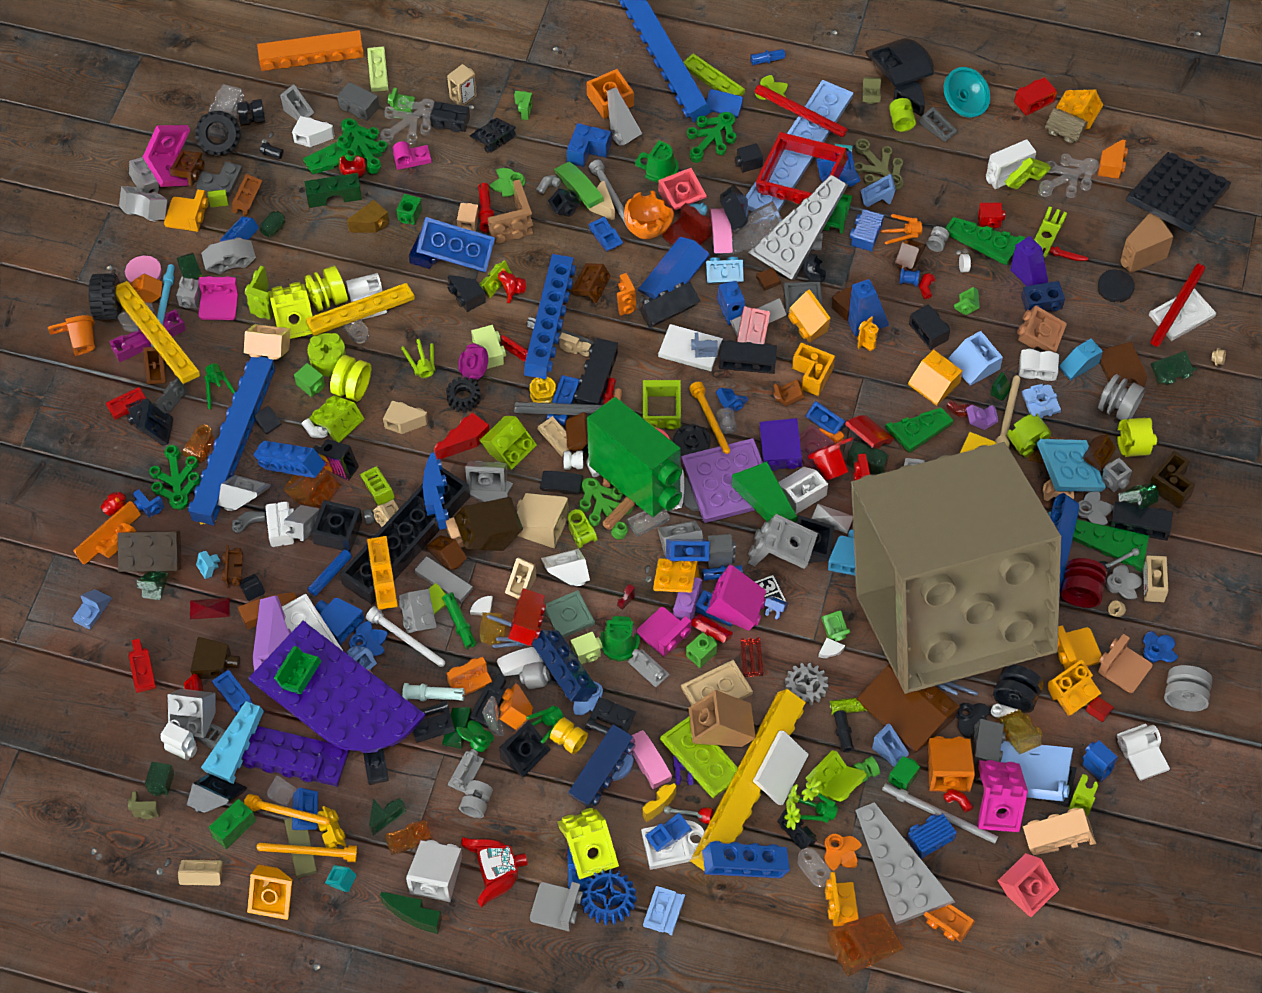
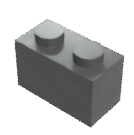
(358, 101)
(721, 551)
(987, 741)

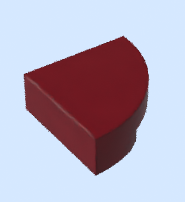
(628, 597)

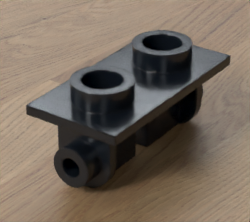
(801, 836)

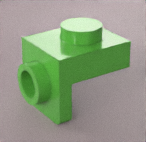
(968, 301)
(835, 626)

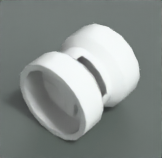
(574, 460)

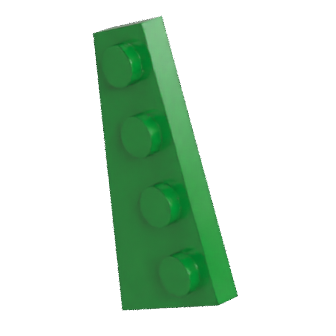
(329, 156)
(984, 239)
(1112, 541)

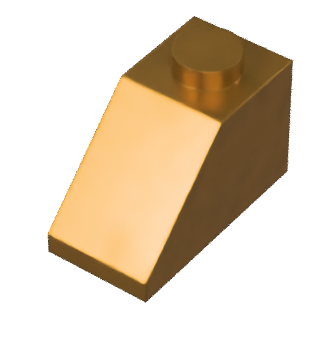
(368, 219)

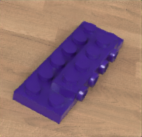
(295, 756)

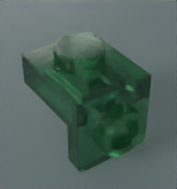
(189, 266)

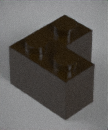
(1171, 482)

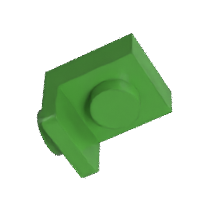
(394, 97)
(525, 103)

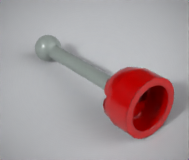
(704, 814)

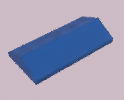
(455, 244)
(675, 267)

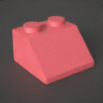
(681, 189)
(1029, 884)

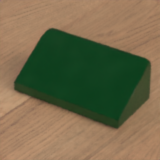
(460, 718)

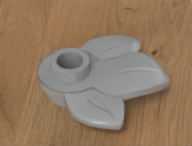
(1096, 509)
(1123, 582)

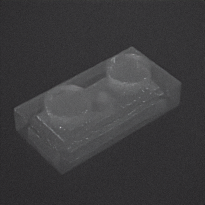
(644, 522)

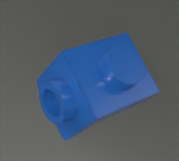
(730, 400)
(149, 508)

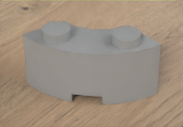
(148, 205)
(228, 255)

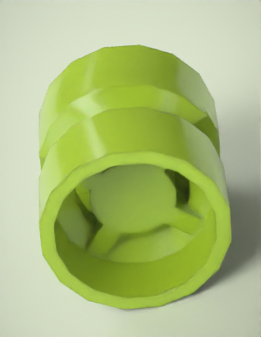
(902, 114)

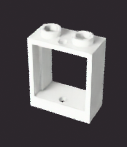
(1006, 161)

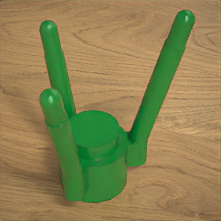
(215, 375)
(550, 717)

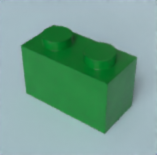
(232, 824)

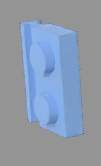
(664, 910)

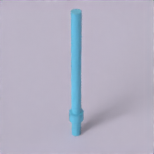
(168, 281)

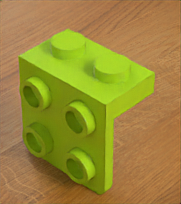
(257, 297)
(836, 777)

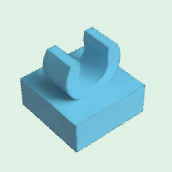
(207, 564)

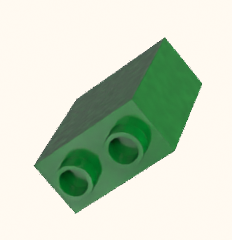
(634, 457)

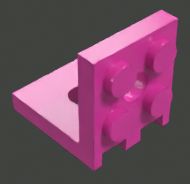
(163, 151)
(1005, 789)

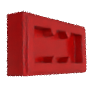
(117, 406)
(711, 628)

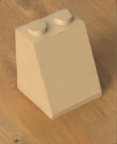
(543, 518)

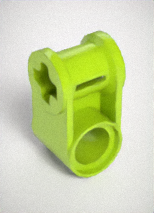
(582, 531)

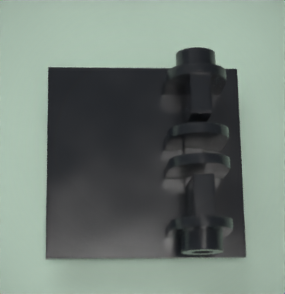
(494, 134)

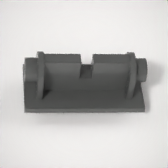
(171, 396)

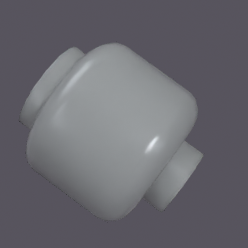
(535, 675)

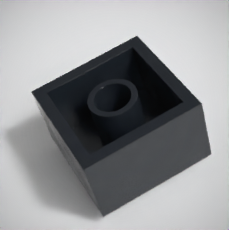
(337, 525)

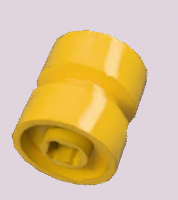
(566, 734)

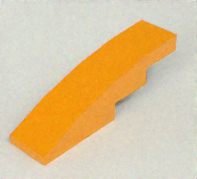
(382, 572)

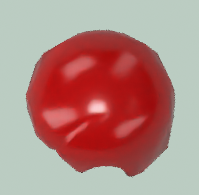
(350, 167)

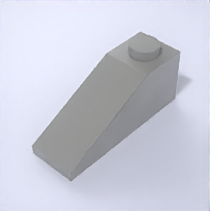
(621, 120)

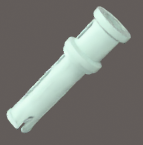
(424, 692)

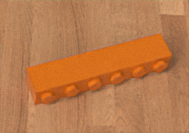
(310, 50)

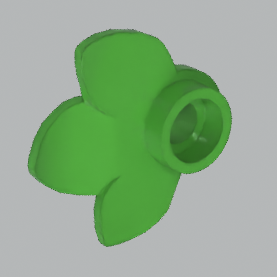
(505, 181)

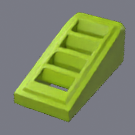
(383, 495)

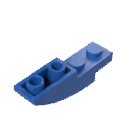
(434, 489)

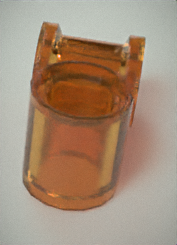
(199, 443)

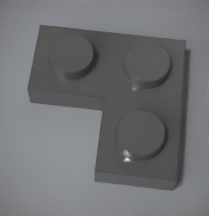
(224, 181)

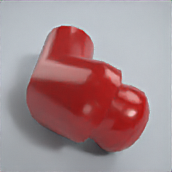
(960, 797)

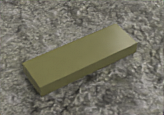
(303, 863)

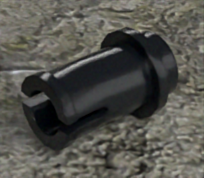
(267, 149)

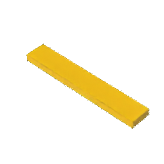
(359, 309)

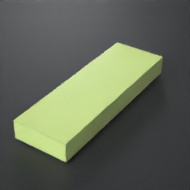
(377, 69)

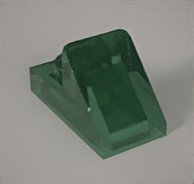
(152, 584)
(381, 818)

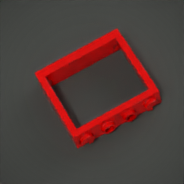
(802, 146)

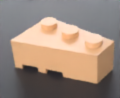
(1059, 831)

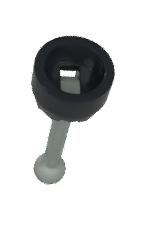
(1135, 552)

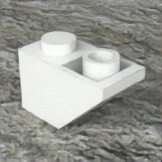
(312, 132)

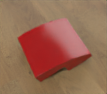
(869, 431)

